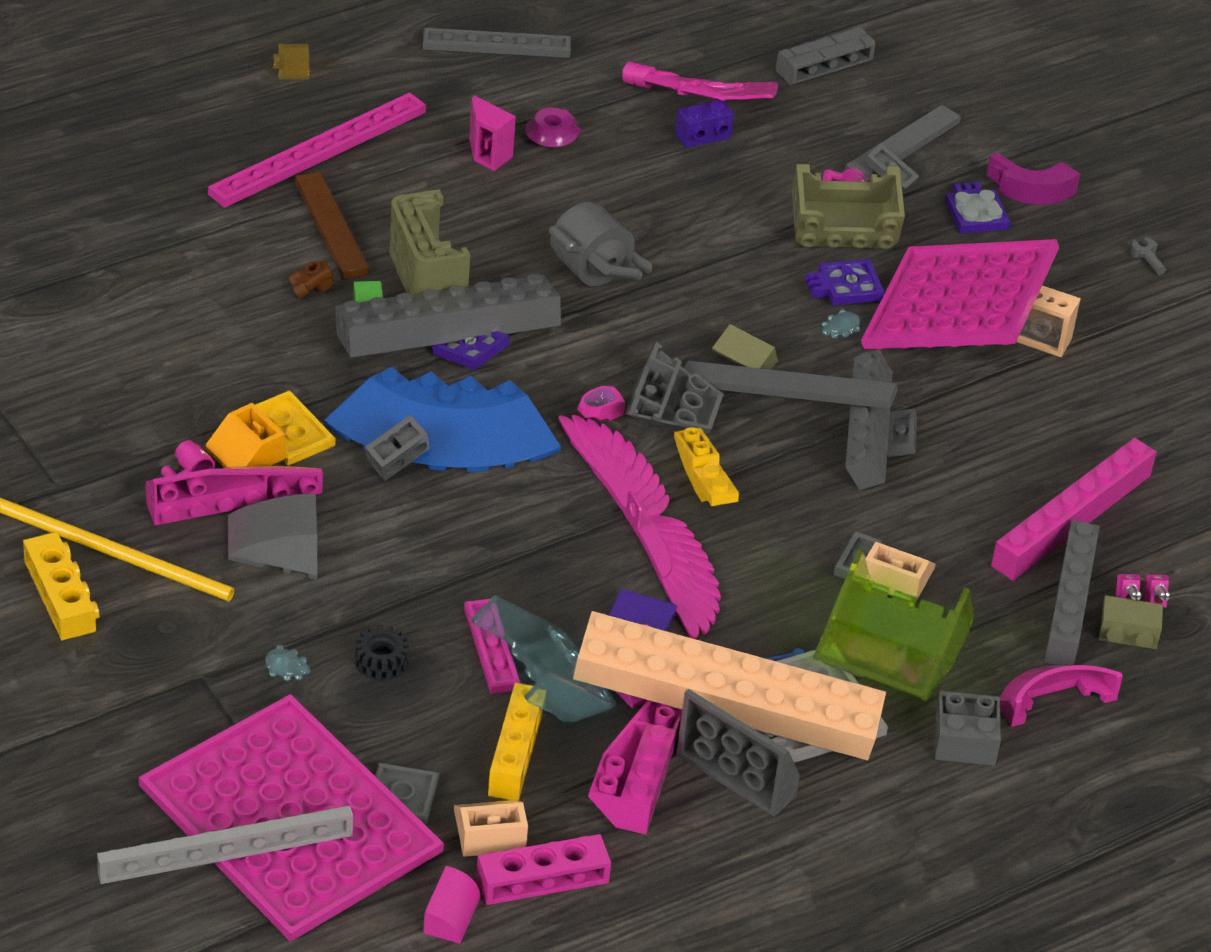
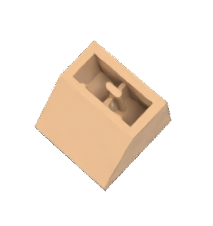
(898, 569)
(491, 826)

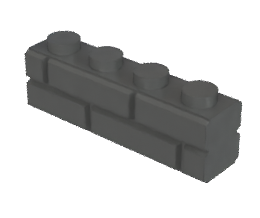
(825, 56)

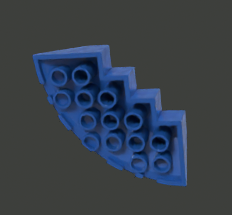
(462, 420)

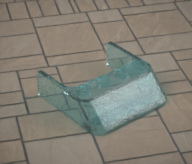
(549, 661)

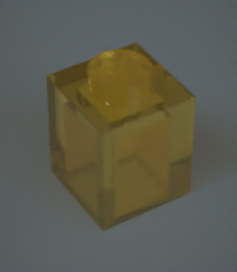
(292, 61)

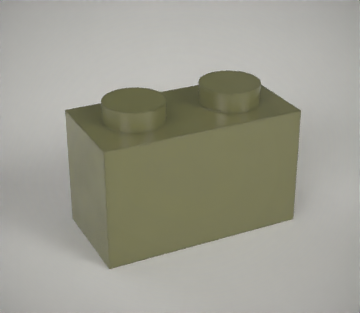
(1130, 622)

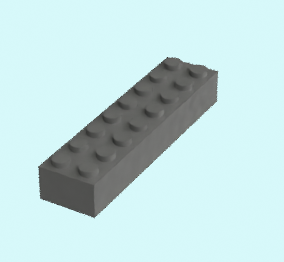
(447, 315)

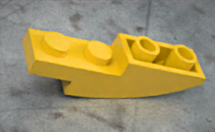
(703, 467)

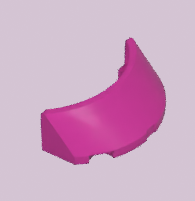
(1052, 678)

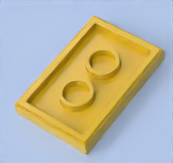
(302, 430)

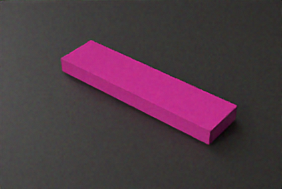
(493, 653)

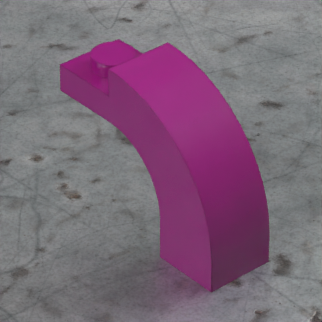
(1033, 186)

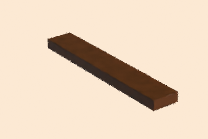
(331, 225)

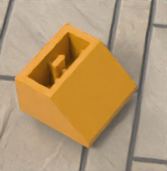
(247, 440)

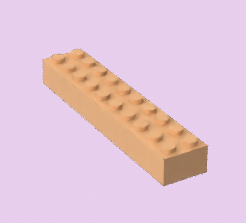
(748, 687)

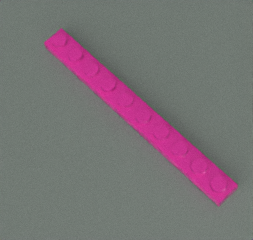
(316, 150)

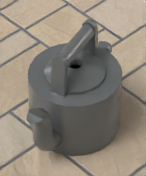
(596, 245)

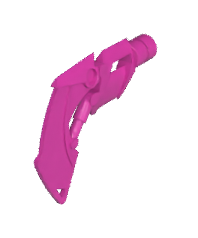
(647, 76)

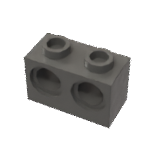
(397, 447)

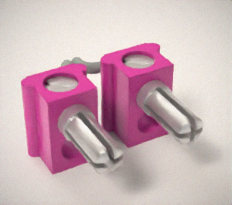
(1154, 586)

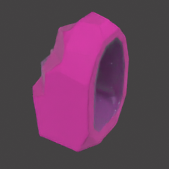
(602, 404)

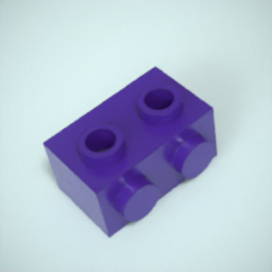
(704, 123)

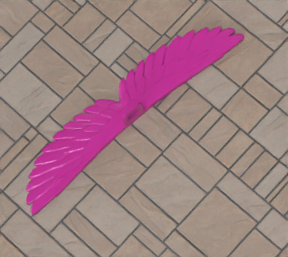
(668, 542)

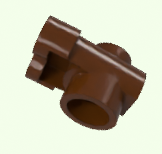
(314, 276)

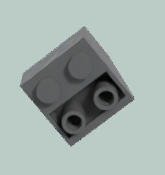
(967, 728)

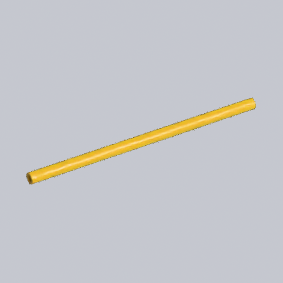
(116, 550)

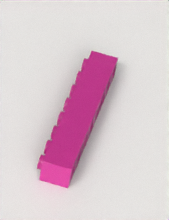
(1079, 502)

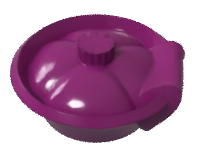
(552, 127)

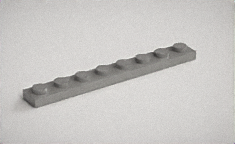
(224, 844)

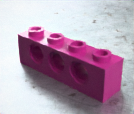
(543, 869)

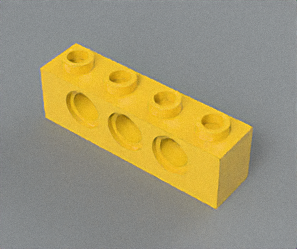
(60, 585)
(514, 745)

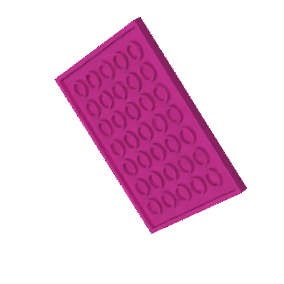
(282, 768)

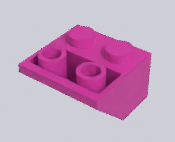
(491, 134)

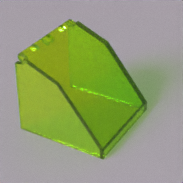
(890, 637)

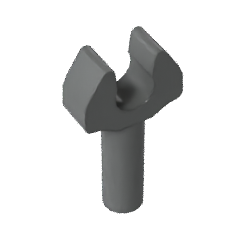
(1148, 252)

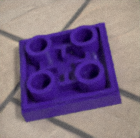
(643, 610)

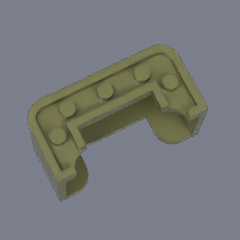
(847, 211)
(416, 246)

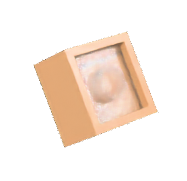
(1050, 322)

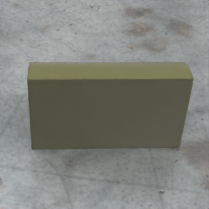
(745, 349)

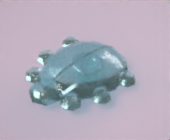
(841, 324)
(286, 663)

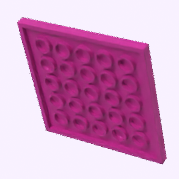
(961, 295)

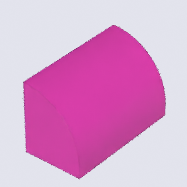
(451, 906)

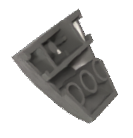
(672, 396)
(276, 534)

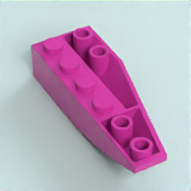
(225, 490)
(636, 767)

